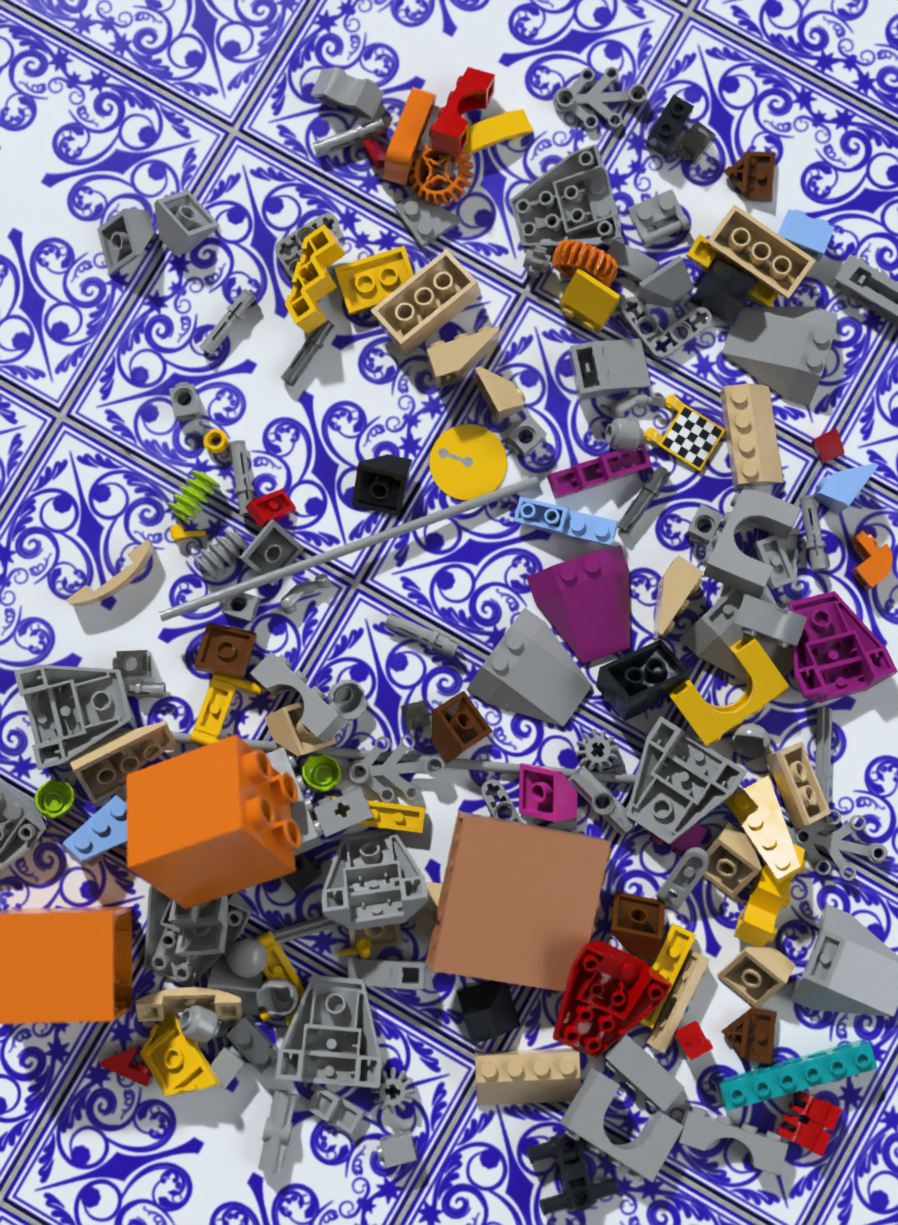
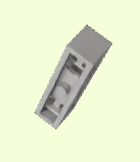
(853, 274)

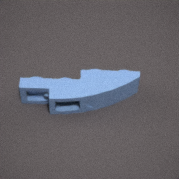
(565, 523)

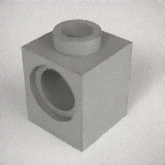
(187, 412)
(530, 427)
(706, 515)
(248, 613)
(228, 1064)
(397, 1149)

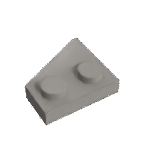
(425, 220)
(781, 555)

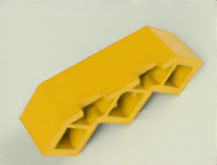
(313, 279)
(765, 901)

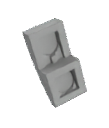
(632, 262)
(336, 1109)

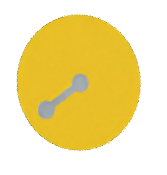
(468, 461)

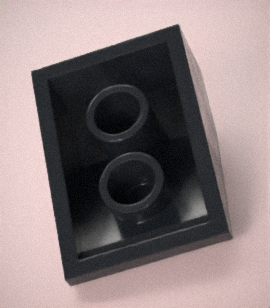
(640, 679)

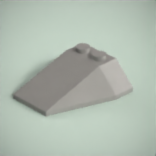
(783, 348)
(531, 673)
(71, 708)
(679, 782)
(373, 881)
(331, 1036)

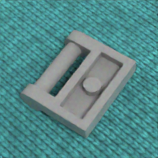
(656, 211)

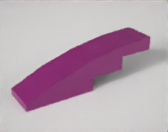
(599, 471)

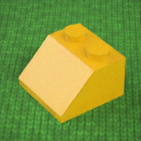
(588, 301)

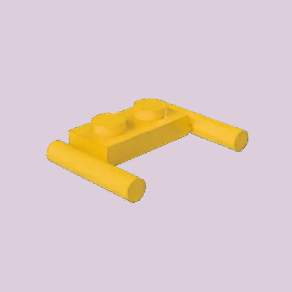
(216, 707)
(278, 966)

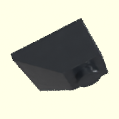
(724, 291)
(382, 483)
(488, 1010)

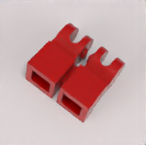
(812, 1133)

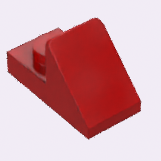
(271, 506)
(693, 1041)
(122, 1064)

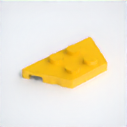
(176, 1060)

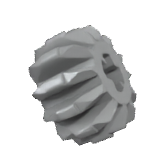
(588, 749)
(400, 1084)

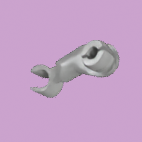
(635, 400)
(298, 591)

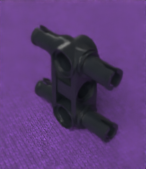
(572, 1175)

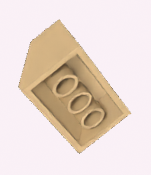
(761, 252)
(426, 302)
(751, 435)
(527, 1076)

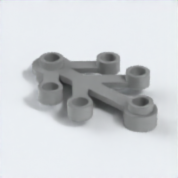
(596, 98)
(392, 769)
(833, 844)

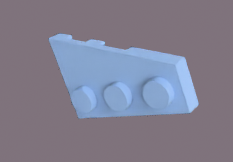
(100, 833)

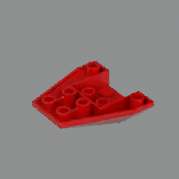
(606, 997)

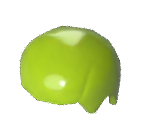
(321, 773)
(55, 799)

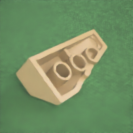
(106, 763)

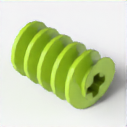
(192, 496)

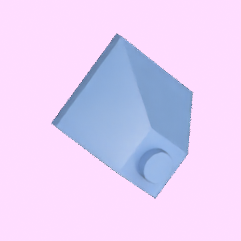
(843, 486)

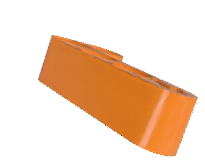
(408, 136)

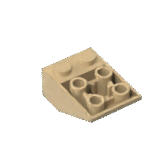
(455, 359)
(673, 589)

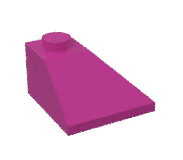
(546, 794)

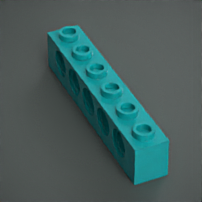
(796, 1074)

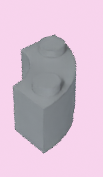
(355, 94)
(770, 620)

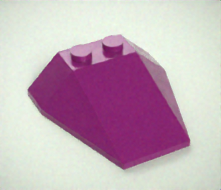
(587, 602)
(836, 650)

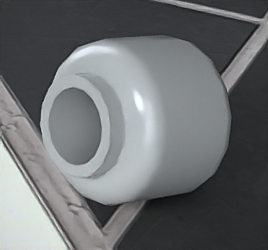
(624, 434)
(199, 1024)

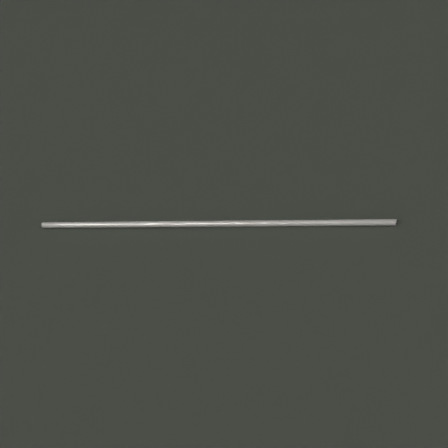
(455, 763)

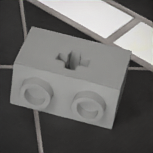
(333, 823)

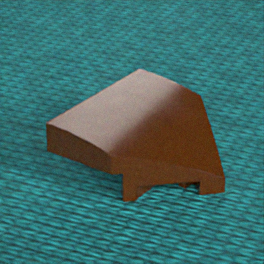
(754, 175)
(753, 1035)

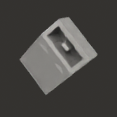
(608, 367)

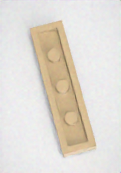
(677, 1001)

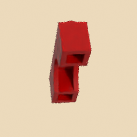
(471, 92)

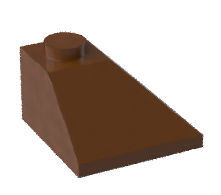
(457, 727)
(638, 924)

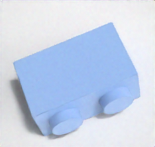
(806, 233)

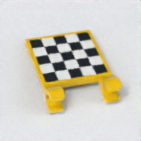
(689, 436)

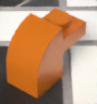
(876, 562)

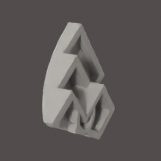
(201, 927)

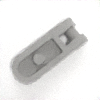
(684, 877)

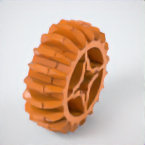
(434, 180)
(595, 262)

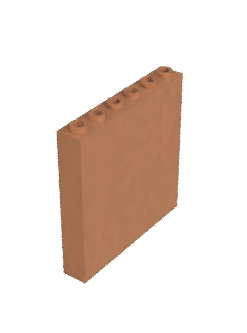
(516, 901)

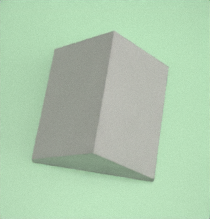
(271, 550)
(225, 980)

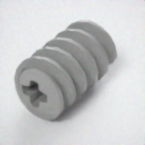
(221, 553)

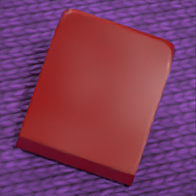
(375, 153)
(828, 446)

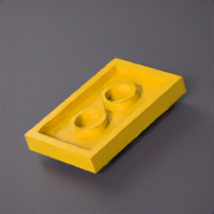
(373, 278)

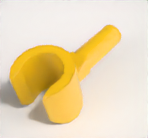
(178, 534)
(362, 948)

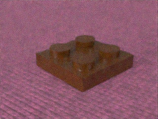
(225, 651)

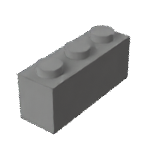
(643, 1073)

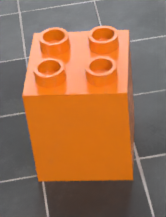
(211, 822)
(65, 964)

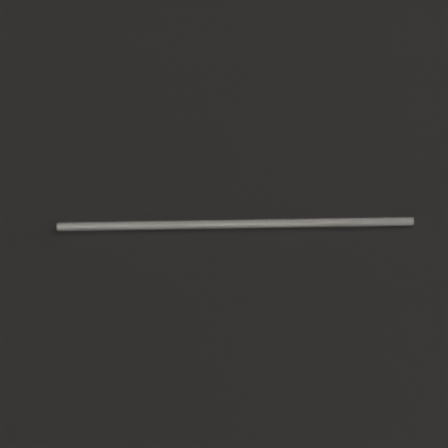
(348, 548)

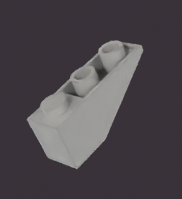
(388, 972)

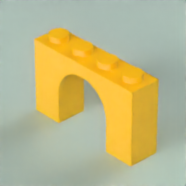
(763, 685)

